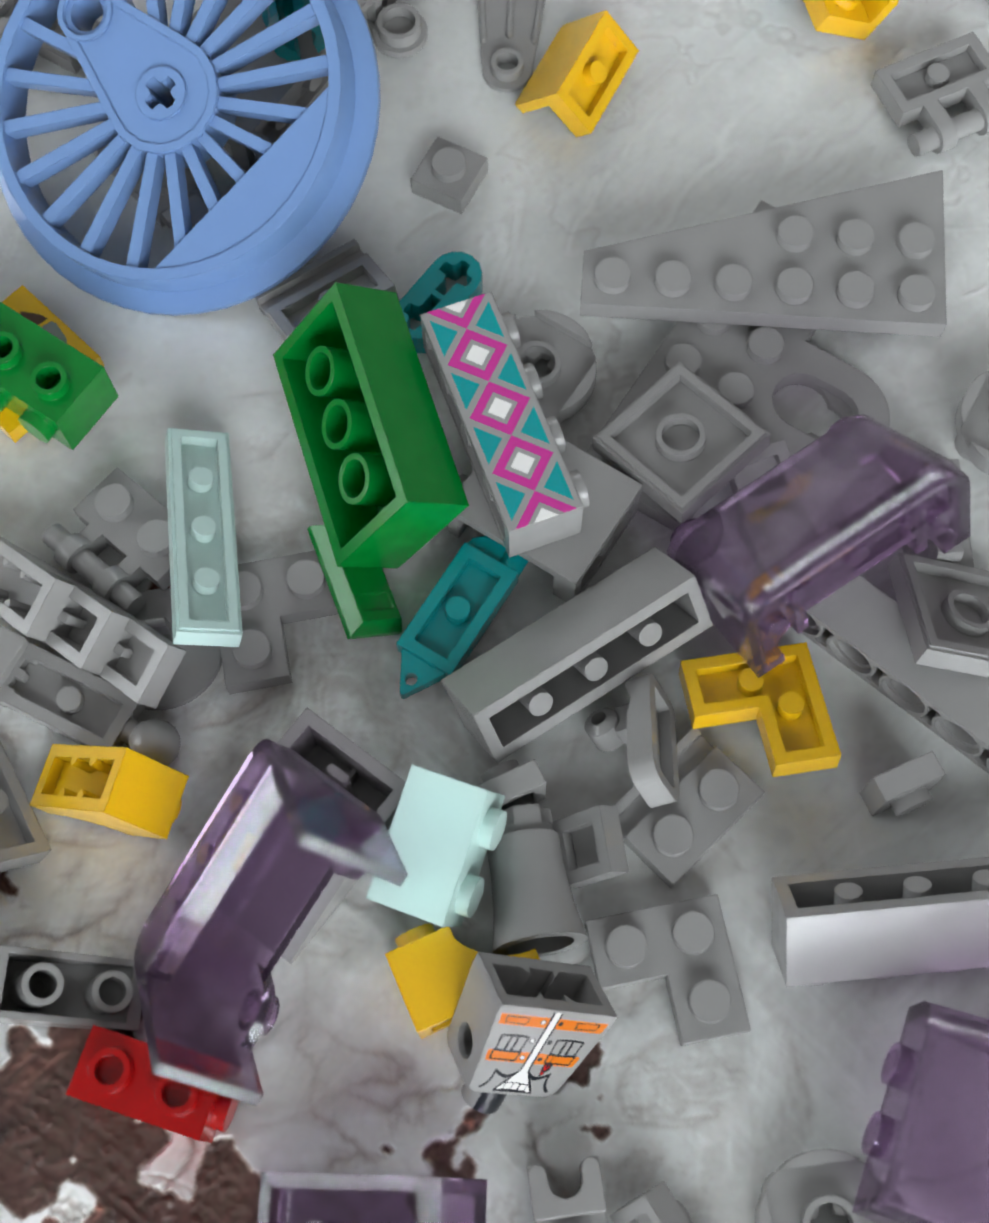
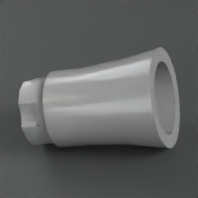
(532, 887)

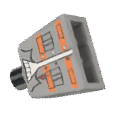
(524, 1027)

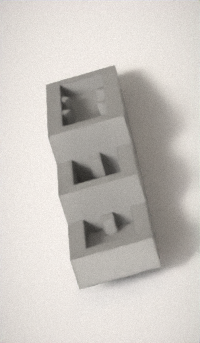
(85, 626)

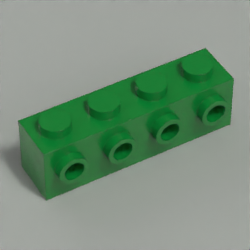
(49, 382)

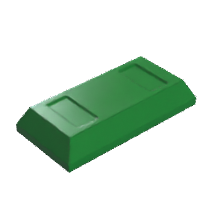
(358, 593)

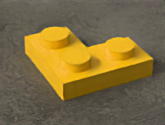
(782, 701)

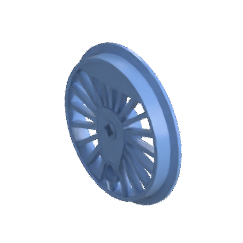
(136, 67)

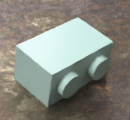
(442, 841)

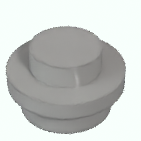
(399, 31)

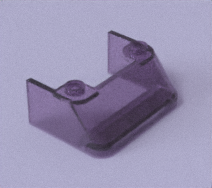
(235, 910)

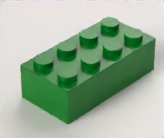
(368, 428)

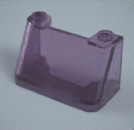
(817, 528)

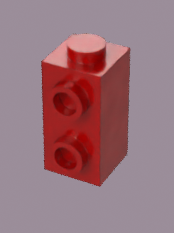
(119, 1077)

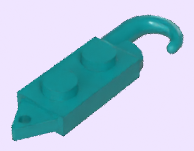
(457, 613)

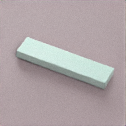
(202, 539)

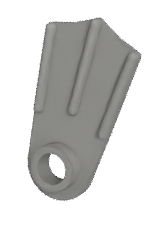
(509, 36)

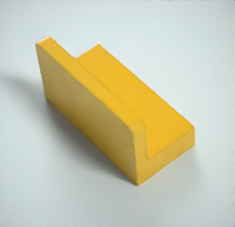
(580, 72)

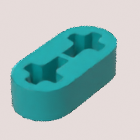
(431, 289)

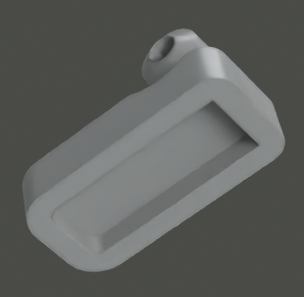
(650, 736)

